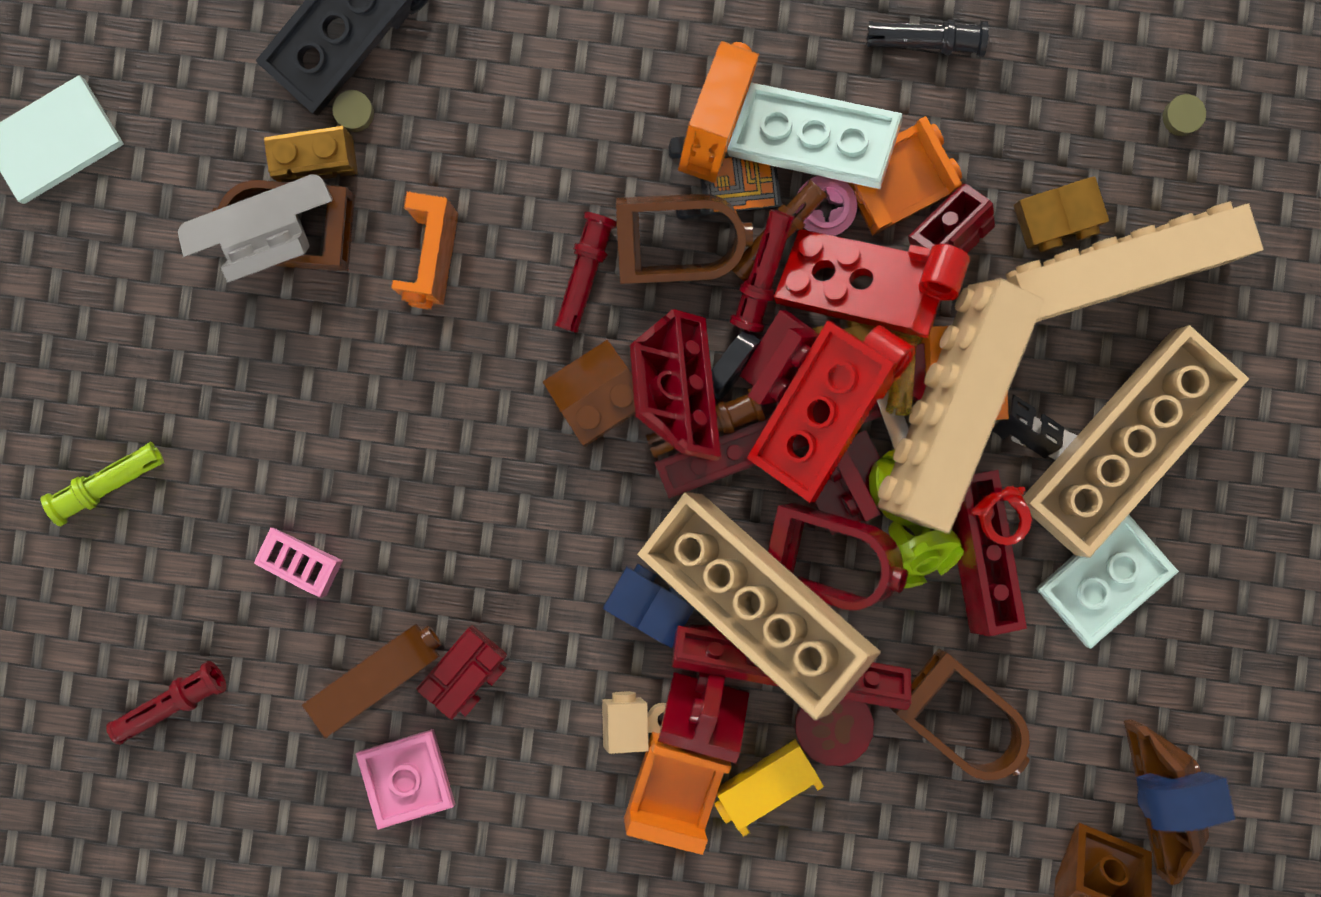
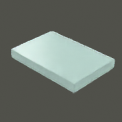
(54, 139)
(1110, 585)

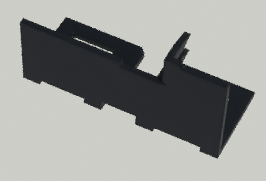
(1036, 442)

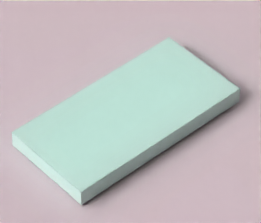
(815, 135)

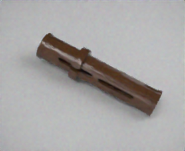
(811, 196)

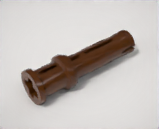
(729, 416)

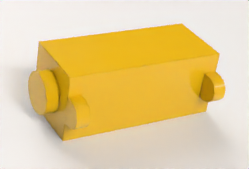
(766, 786)

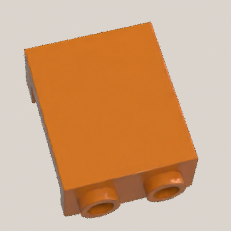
(914, 179)
(436, 250)
(674, 796)

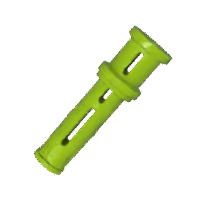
(87, 491)

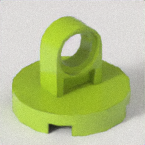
(925, 551)

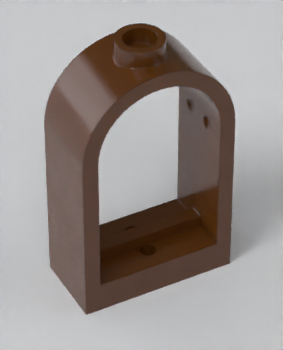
(337, 224)
(629, 239)
(372, 679)
(927, 685)

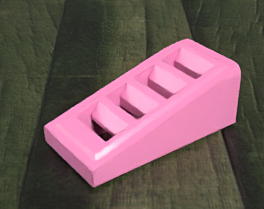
(325, 577)

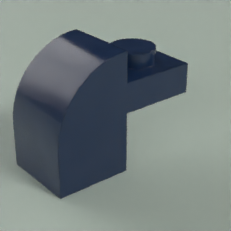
(1185, 802)

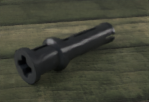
(946, 37)

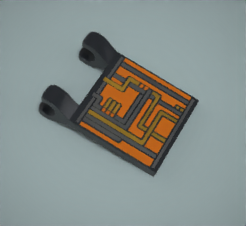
(739, 182)

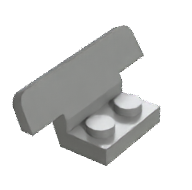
(257, 229)

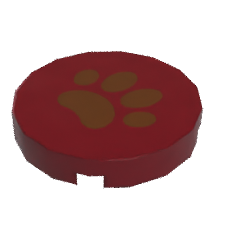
(838, 736)

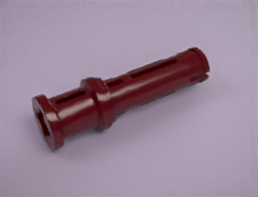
(589, 253)
(757, 289)
(182, 695)

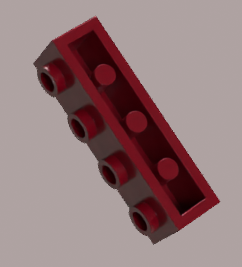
(986, 567)

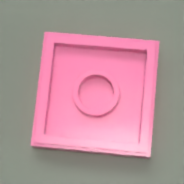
(405, 779)

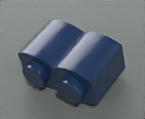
(648, 604)

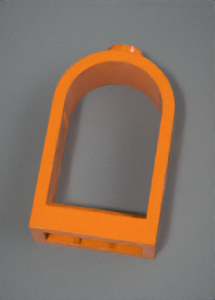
(718, 110)

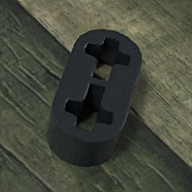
(732, 363)

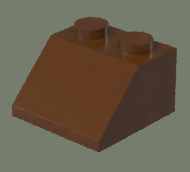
(593, 392)
(1103, 867)

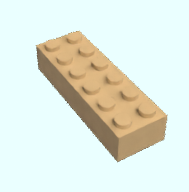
(1140, 259)
(959, 403)
(1133, 441)
(758, 604)

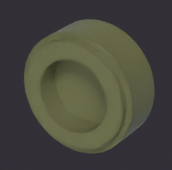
(353, 110)
(1184, 115)

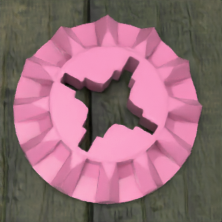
(839, 219)

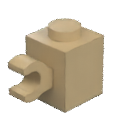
(628, 722)

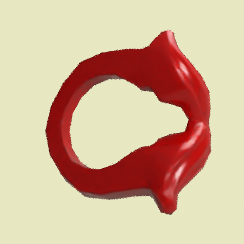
(1015, 498)

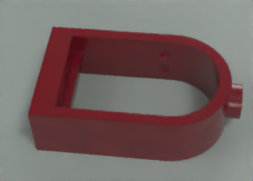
(786, 542)

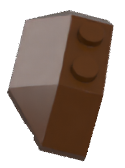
(1171, 850)

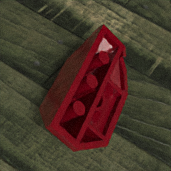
(676, 384)

